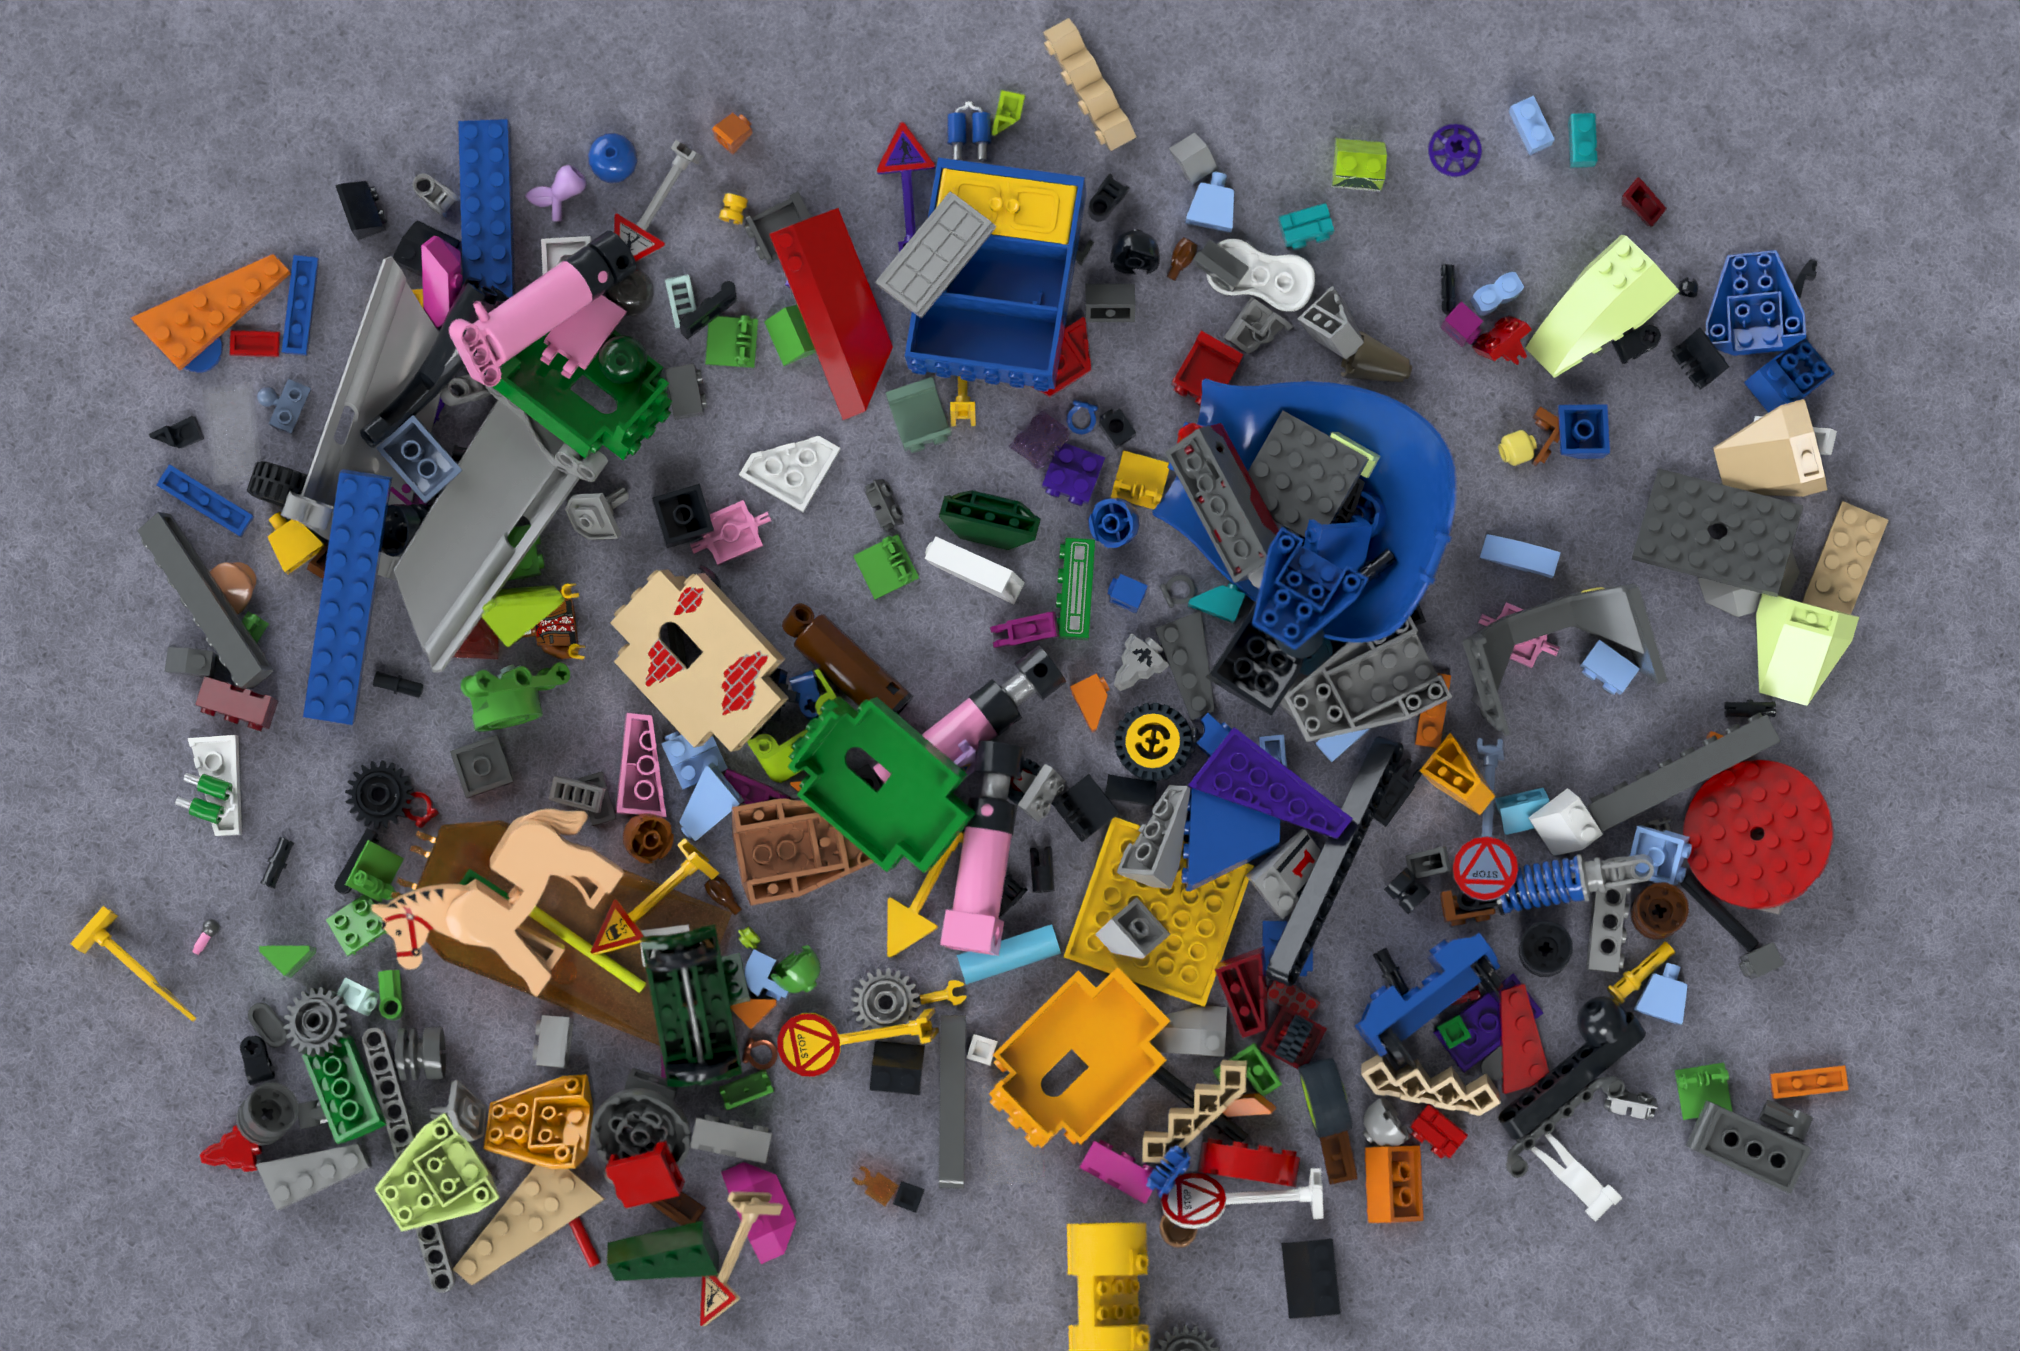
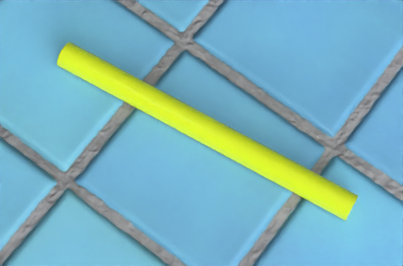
(585, 948)

